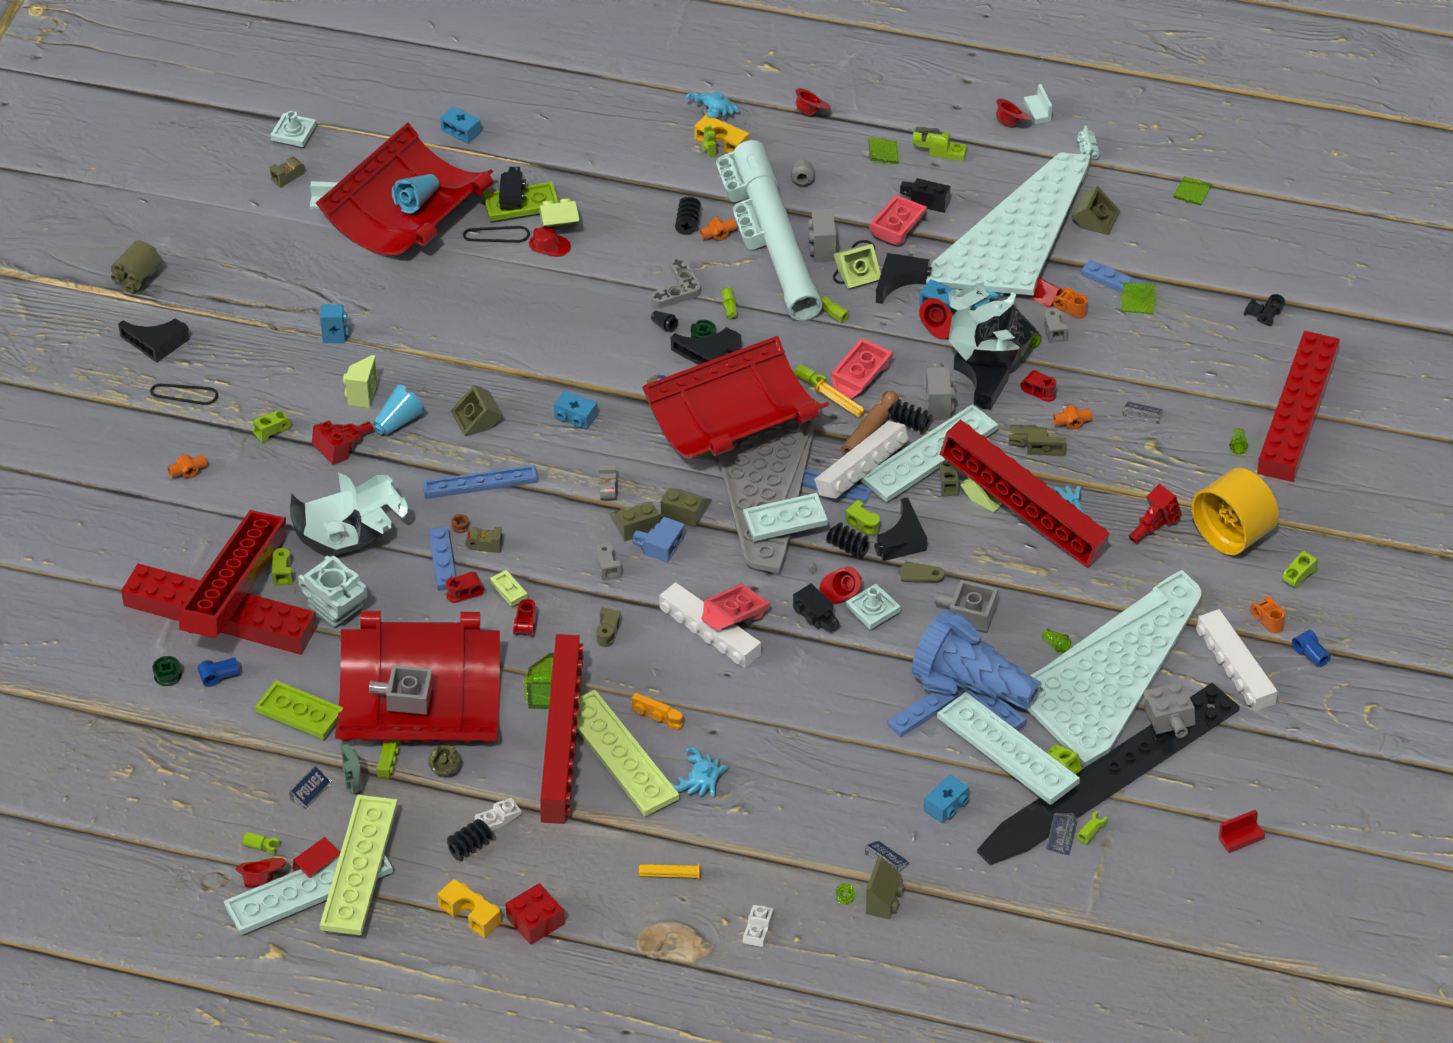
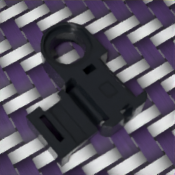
(1266, 312)

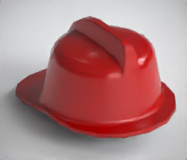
(808, 102)
(1009, 113)
(548, 242)
(936, 317)
(841, 584)
(259, 872)

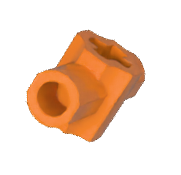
(718, 229)
(1072, 417)
(187, 466)

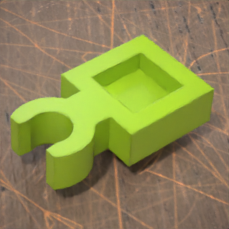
(709, 144)

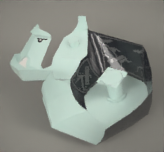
(992, 333)
(348, 518)

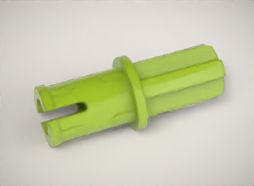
(729, 302)

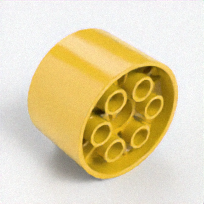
(1235, 511)

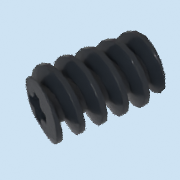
(687, 215)
(911, 418)
(848, 540)
(468, 837)

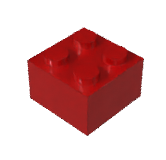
(535, 913)

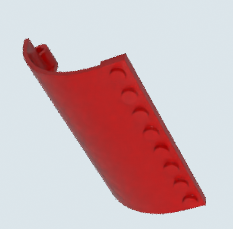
(364, 204)
(729, 399)
(463, 671)

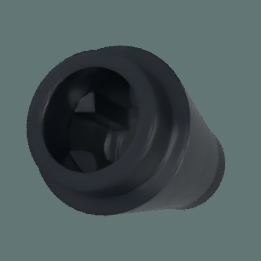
(665, 320)

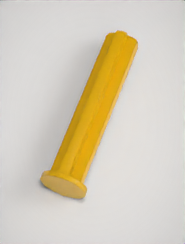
(839, 398)
(659, 870)

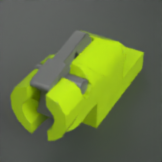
(939, 143)

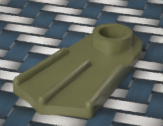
(920, 572)

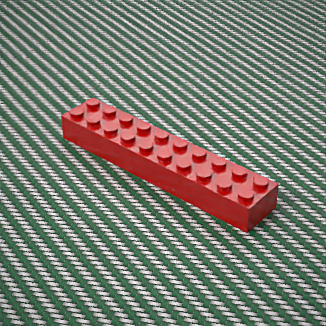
(1298, 406)
(1024, 493)
(232, 574)
(254, 619)
(561, 729)

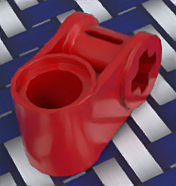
(1039, 384)
(466, 587)
(525, 618)

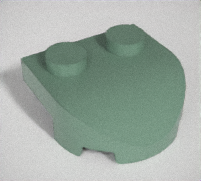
(351, 769)

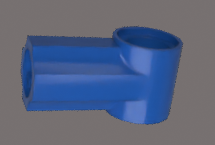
(1308, 644)
(213, 672)

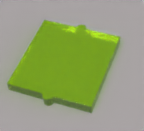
(883, 150)
(1192, 190)
(1138, 298)

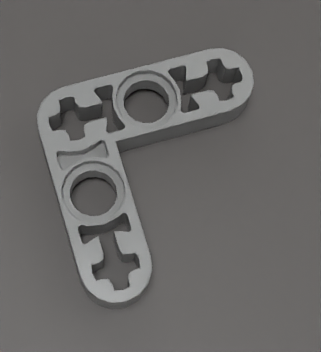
(659, 297)

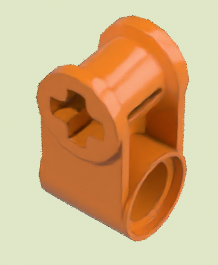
(1072, 301)
(1269, 614)

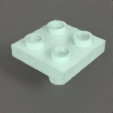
(293, 129)
(873, 606)

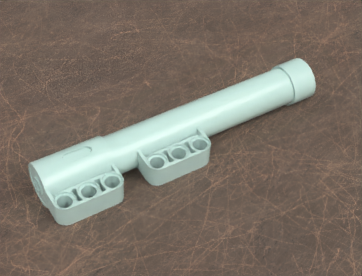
(765, 222)

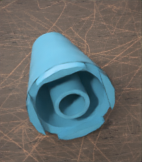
(414, 191)
(398, 410)

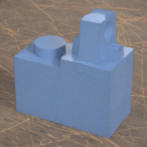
(661, 540)

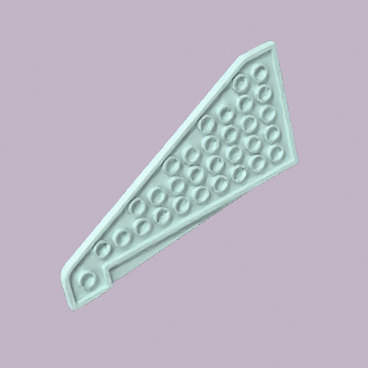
(1017, 235)
(1102, 679)

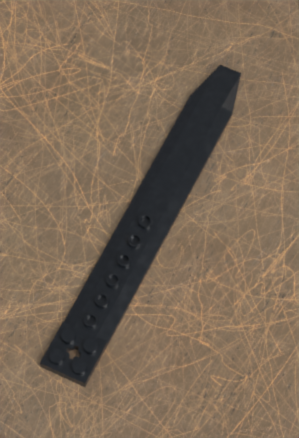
(1105, 778)

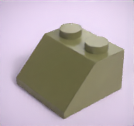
(1095, 211)
(476, 411)
(684, 506)
(638, 517)
(883, 890)

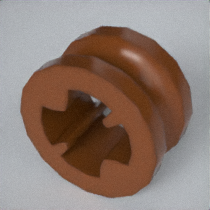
(457, 519)

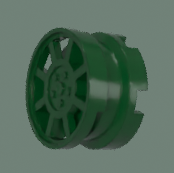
(702, 329)
(167, 670)

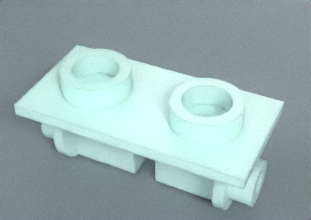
(1088, 143)

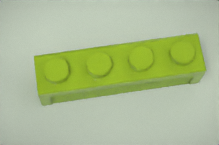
(388, 758)

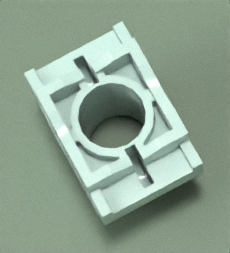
(333, 590)

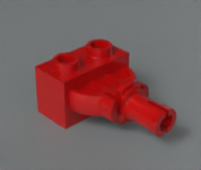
(338, 439)
(1162, 510)

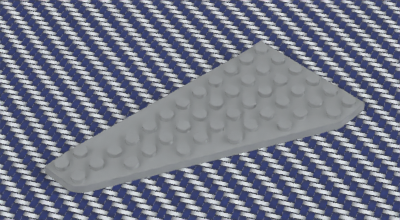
(761, 472)

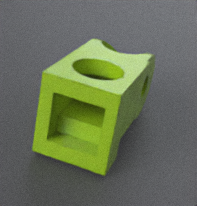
(270, 425)
(862, 519)
(282, 567)
(1300, 569)
(1066, 757)

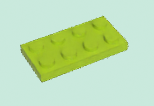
(534, 196)
(299, 709)

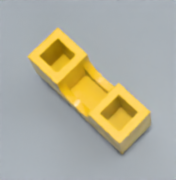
(729, 134)
(458, 897)

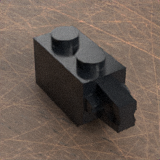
(511, 189)
(927, 193)
(815, 608)

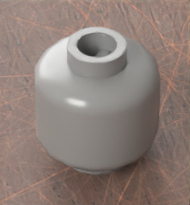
(802, 172)

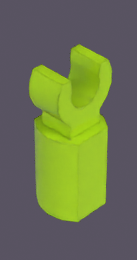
(834, 310)
(808, 375)
(1091, 828)
(260, 842)

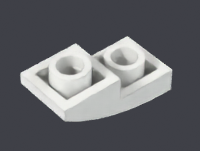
(501, 814)
(758, 925)

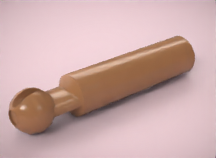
(872, 421)

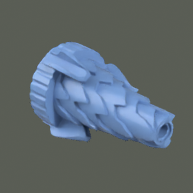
(956, 655)

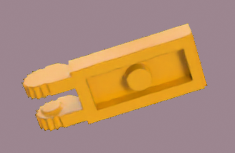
(657, 711)

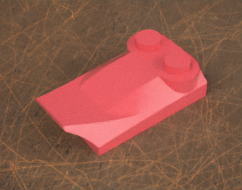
(896, 220)
(860, 367)
(733, 606)

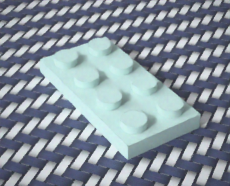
(785, 517)

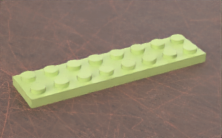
(623, 755)
(358, 865)

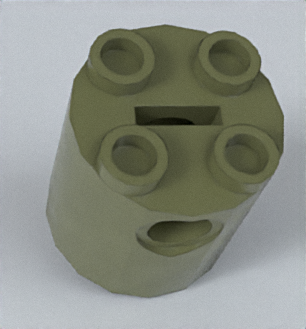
(136, 266)

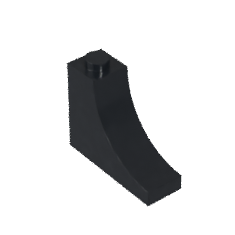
(899, 272)
(155, 340)
(706, 348)
(987, 380)
(904, 538)

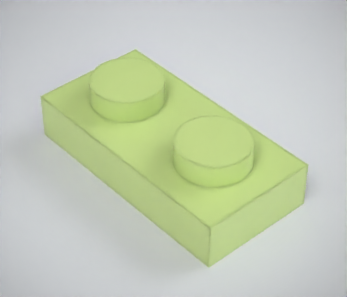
(508, 588)

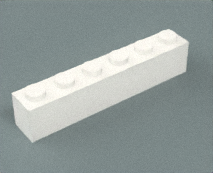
(861, 459)
(729, 640)
(1236, 660)

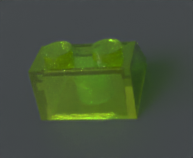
(539, 683)

